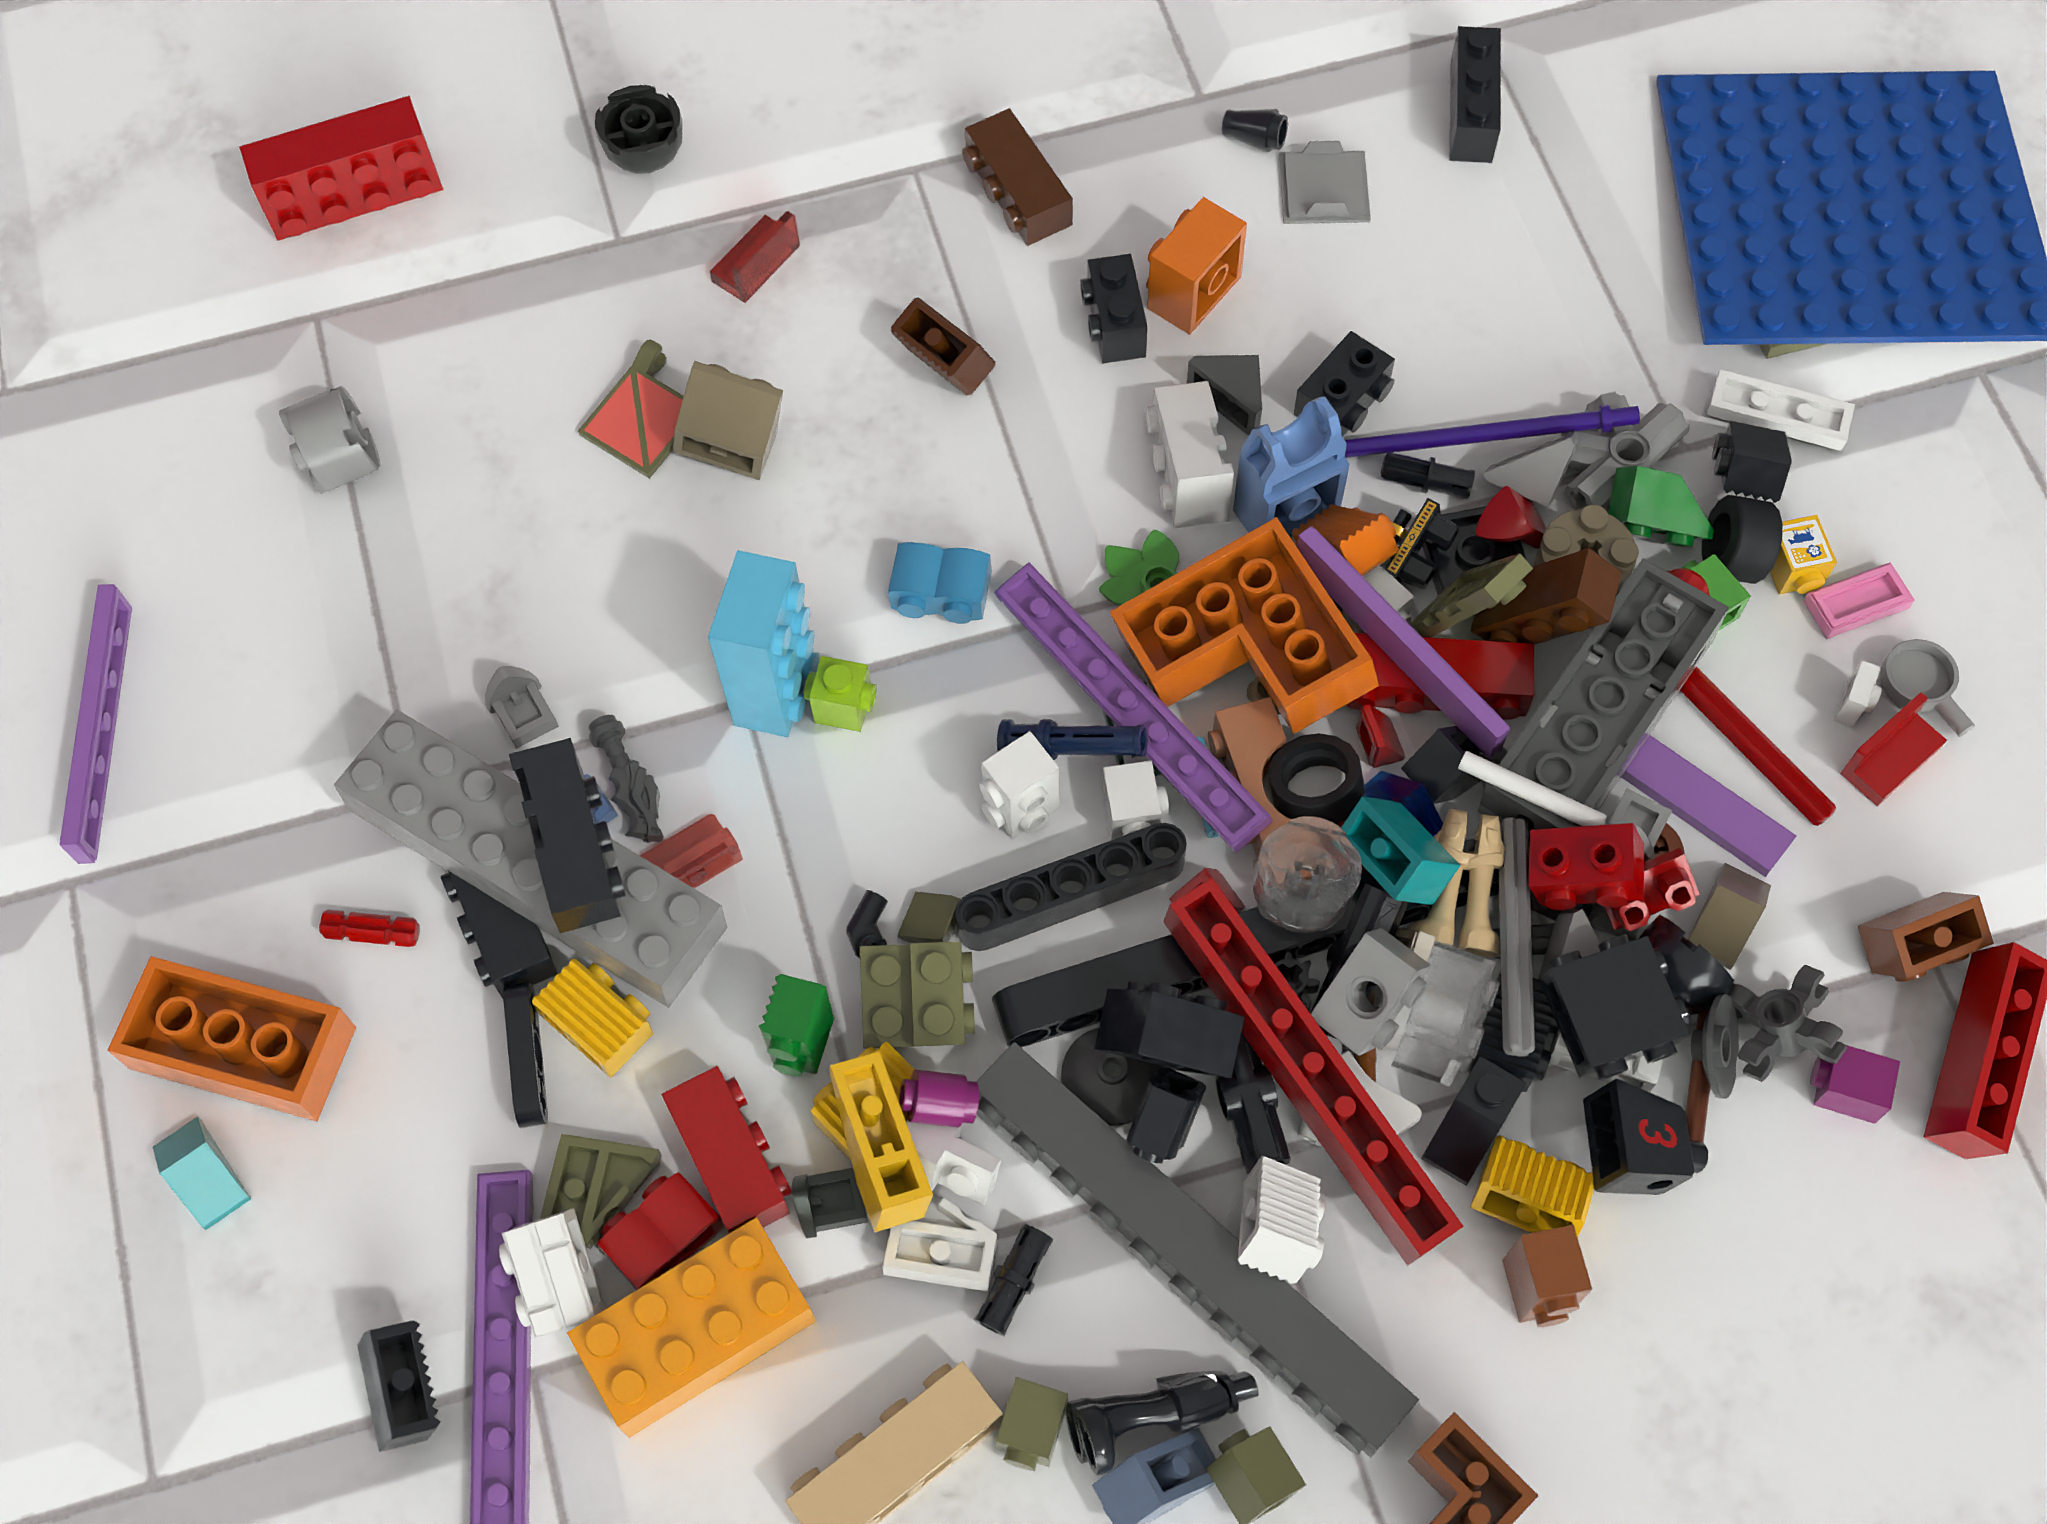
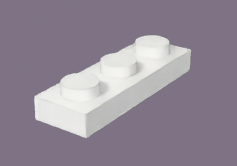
(1781, 408)

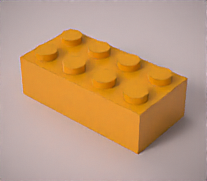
(691, 1327)

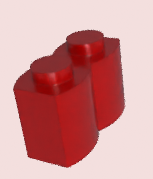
(660, 1232)

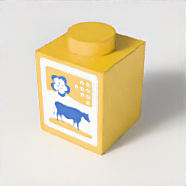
(1803, 557)

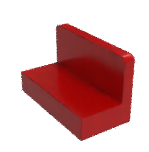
(1893, 753)

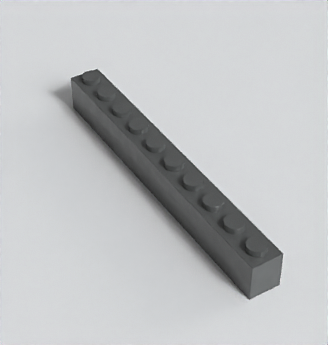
(1195, 1251)

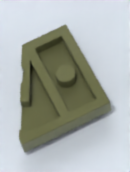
(596, 1180)

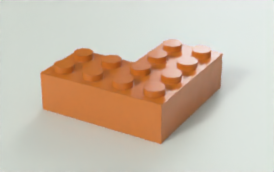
(1255, 607)

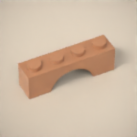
(1246, 742)

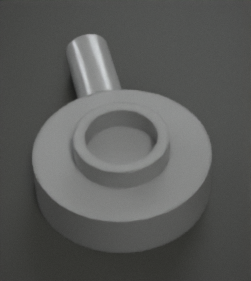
(1928, 669)

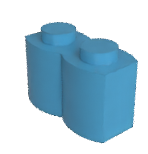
(940, 582)

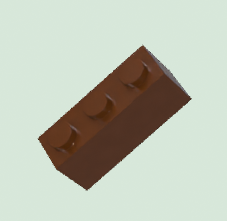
(1017, 177)
(1557, 601)

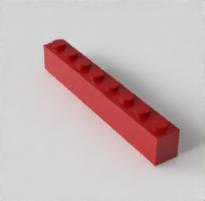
(1311, 1072)

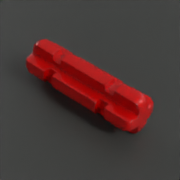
(369, 928)

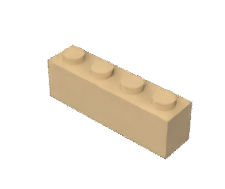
(900, 1455)

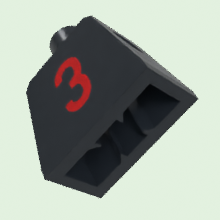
(1639, 1141)

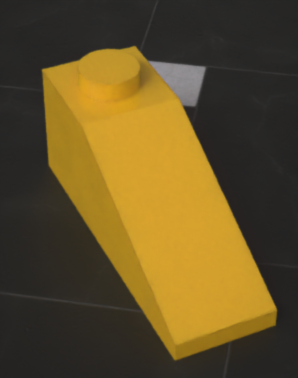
(879, 1143)

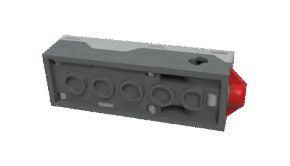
(1611, 694)

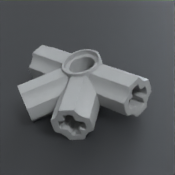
(1601, 453)

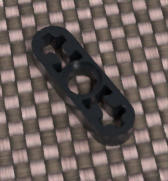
(525, 1055)

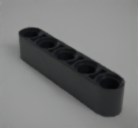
(1058, 906)

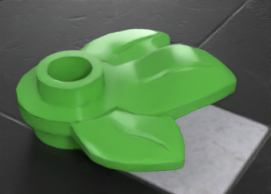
(1138, 570)

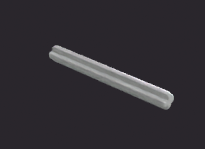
(1516, 940)

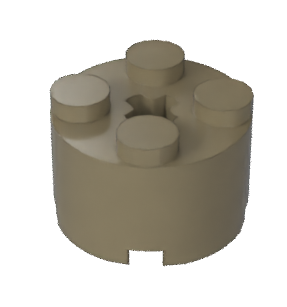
(1590, 529)

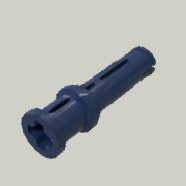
(1077, 740)

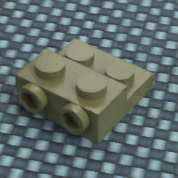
(915, 994)

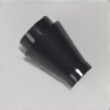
(1259, 128)

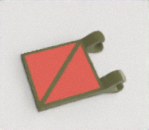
(637, 415)

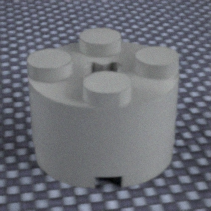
(330, 439)

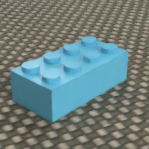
(763, 643)

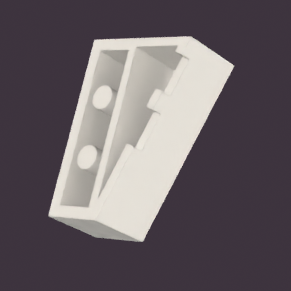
(1190, 454)

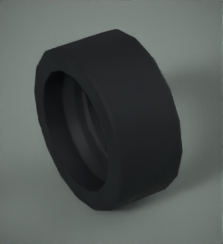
(1310, 752)

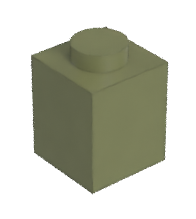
(1031, 1424)
(1254, 1474)

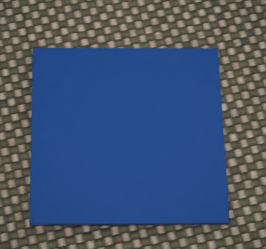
(1854, 208)

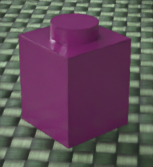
(1857, 1085)

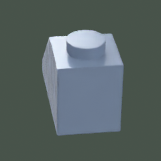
(1156, 1479)

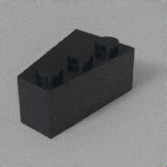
(567, 835)

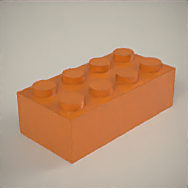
(233, 1038)

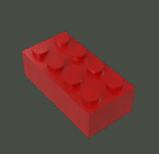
(341, 168)

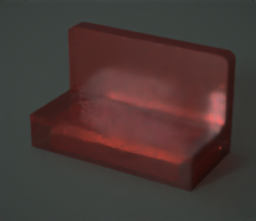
(757, 256)
(697, 852)

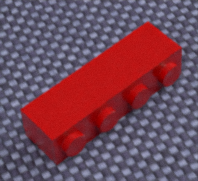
(1496, 670)
(1989, 1052)

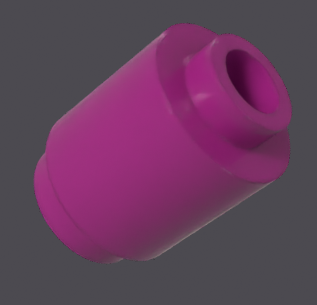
(939, 1098)

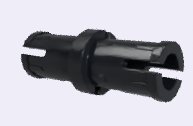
(1013, 1279)

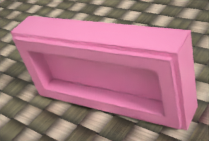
(1858, 600)

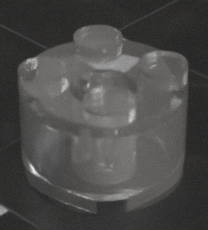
(1334, 875)

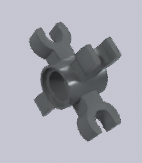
(1789, 1037)

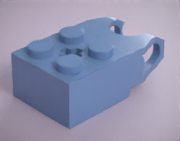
(1292, 469)

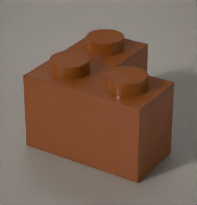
(1470, 1477)

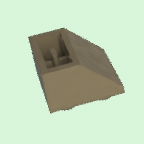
(727, 420)

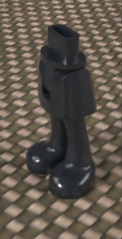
(1179, 1403)

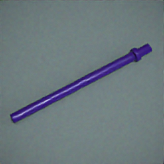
(1600, 419)

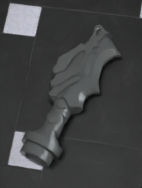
(634, 788)

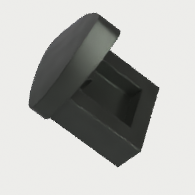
(828, 1201)

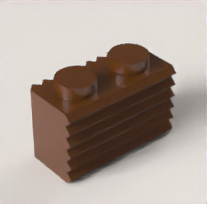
(943, 346)

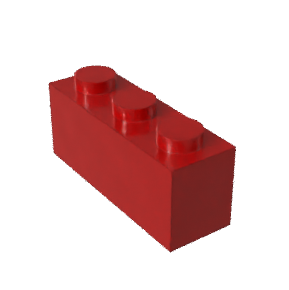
(728, 1150)

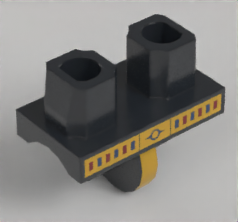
(1427, 526)

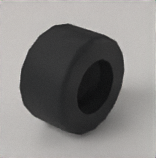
(1745, 536)

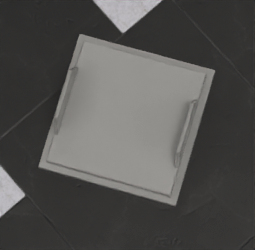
(1324, 185)

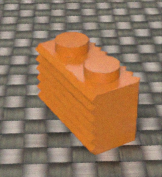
(1357, 535)

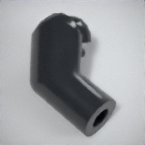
(862, 926)

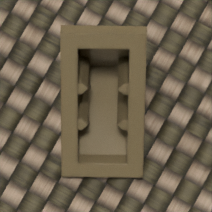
(1730, 914)

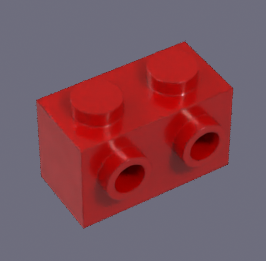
(1586, 865)

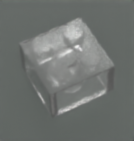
(1448, 1017)

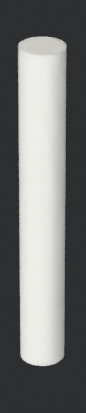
(1530, 791)

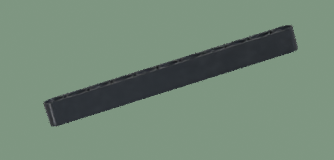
(1077, 994)

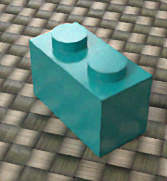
(1399, 851)

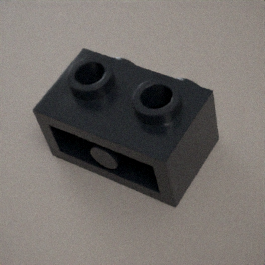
(1116, 308)
(1350, 380)

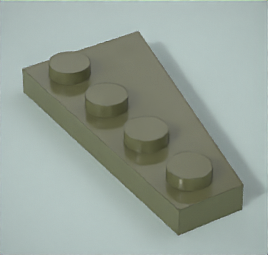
(1472, 593)

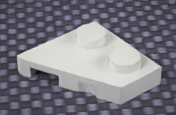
(942, 1248)

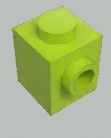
(840, 693)

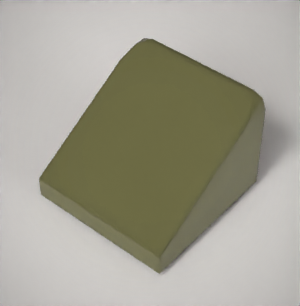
(929, 918)

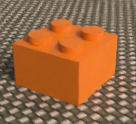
(1195, 264)

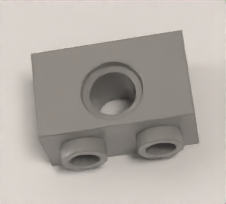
(1344, 1006)

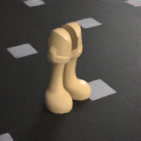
(1489, 854)

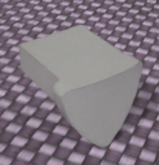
(519, 704)
(1645, 814)

